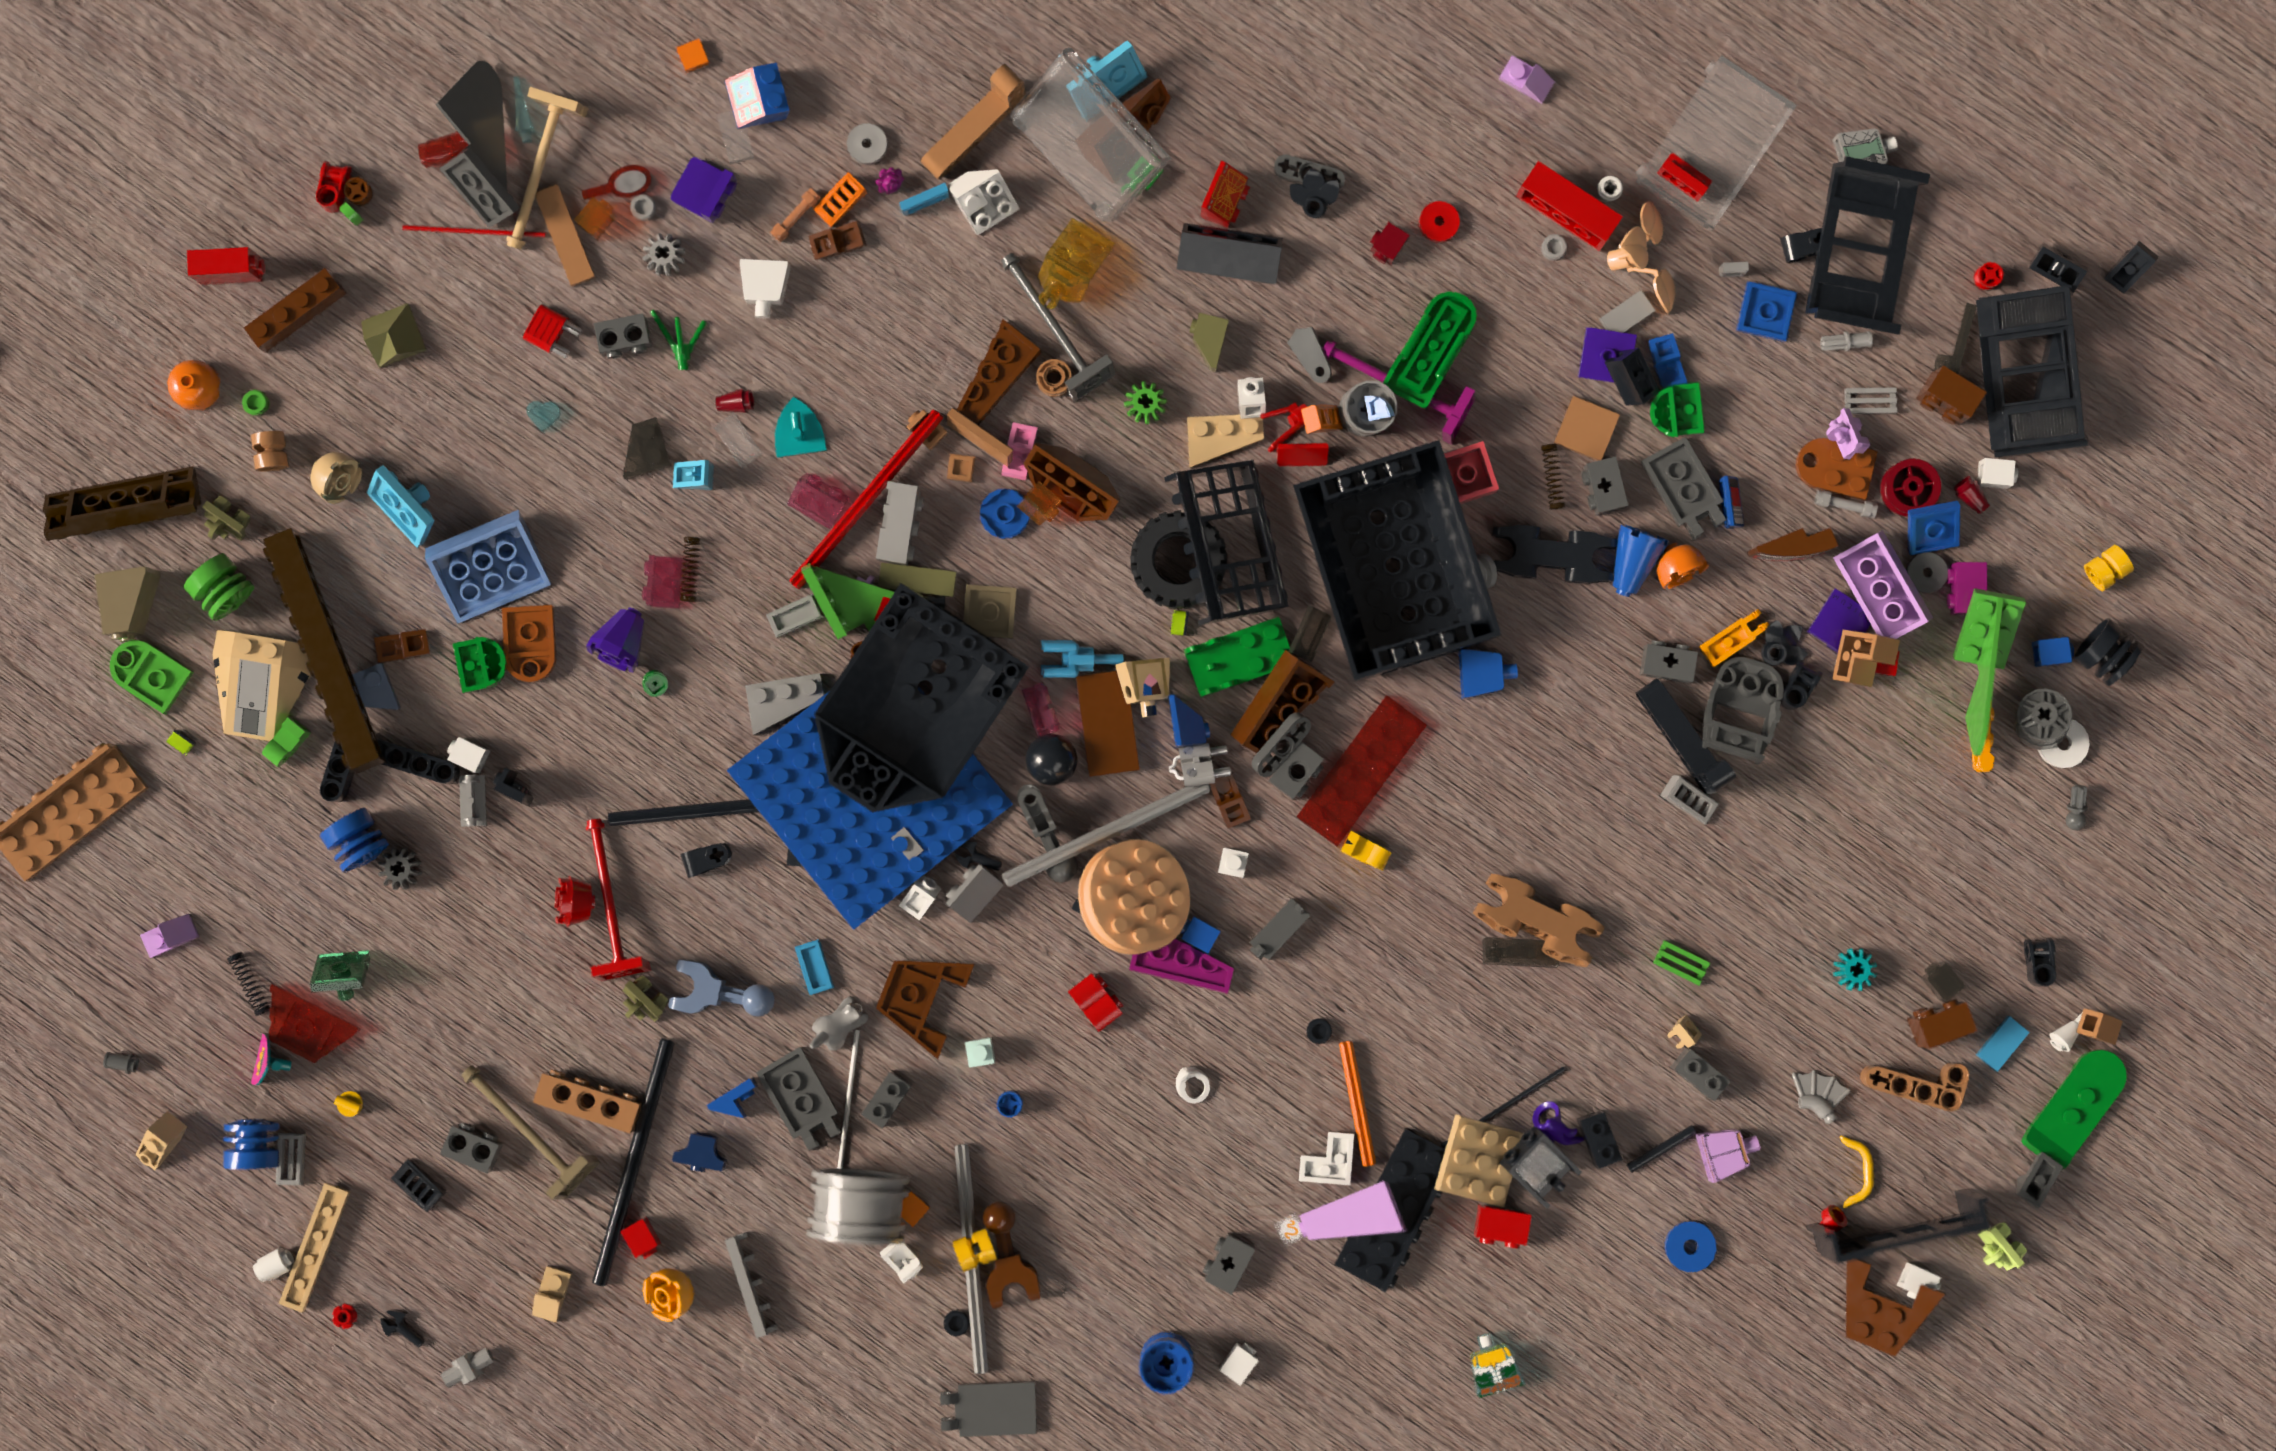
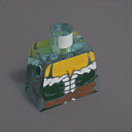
(1493, 1368)

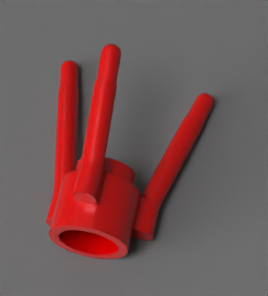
(1295, 420)

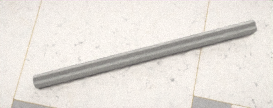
(1103, 833)
(972, 1276)

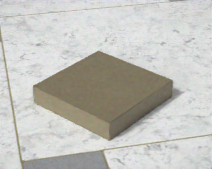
(991, 610)

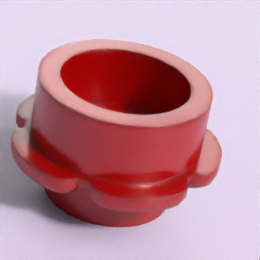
(349, 1311)

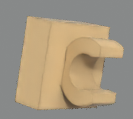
(1686, 1032)

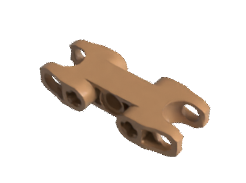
(1553, 927)

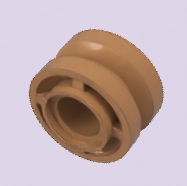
(1048, 367)

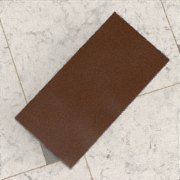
(1106, 725)

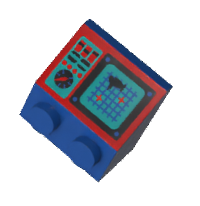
(757, 96)

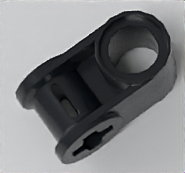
(1800, 245)
(1802, 682)
(702, 859)
(2040, 959)

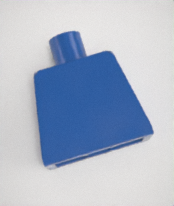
(1483, 672)

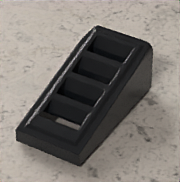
(419, 1199)

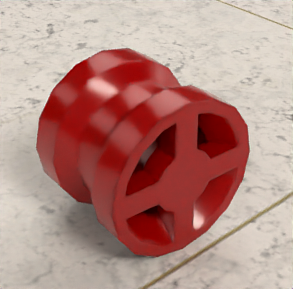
(1992, 272)

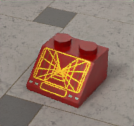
(1224, 195)

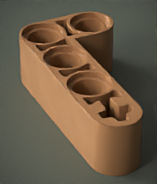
(1912, 1084)

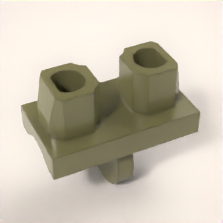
(221, 523)
(635, 991)

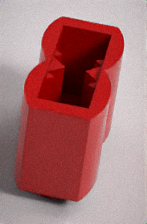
(1095, 1001)

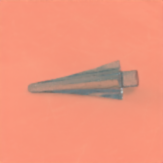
(523, 121)

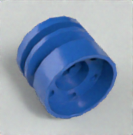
(354, 840)
(251, 1145)
(1155, 1372)

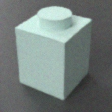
(980, 1052)

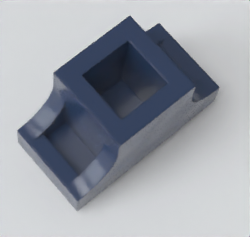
(701, 1153)

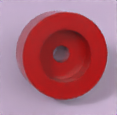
(1833, 1218)

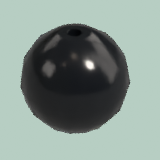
(1051, 759)

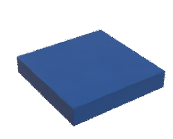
(1766, 311)
(1934, 527)

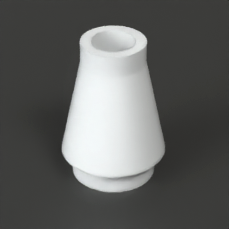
(1613, 185)

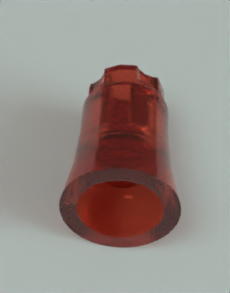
(441, 149)

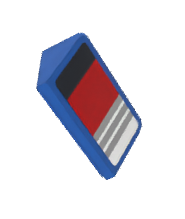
(1732, 502)

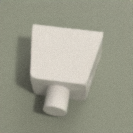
(764, 284)

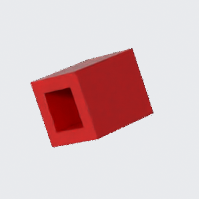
(641, 1238)

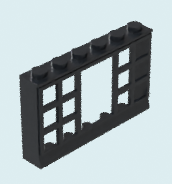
(1199, 545)

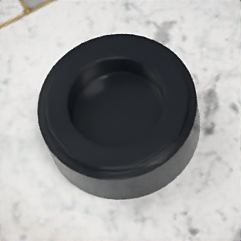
(1319, 1031)
(956, 1322)

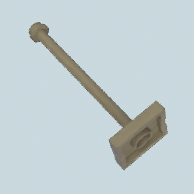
(570, 1174)

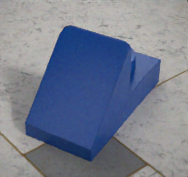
(728, 1102)

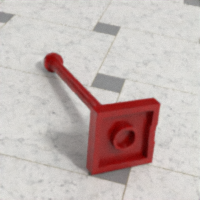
(620, 965)

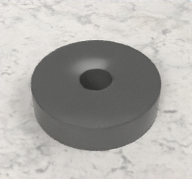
(1937, 568)

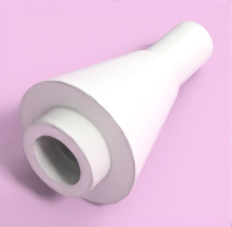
(2065, 1036)

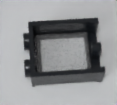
(1538, 1165)

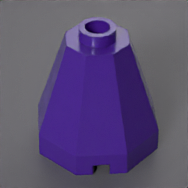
(619, 640)

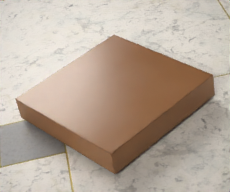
(1586, 428)

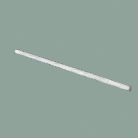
(848, 1098)

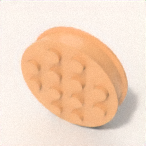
(1134, 897)

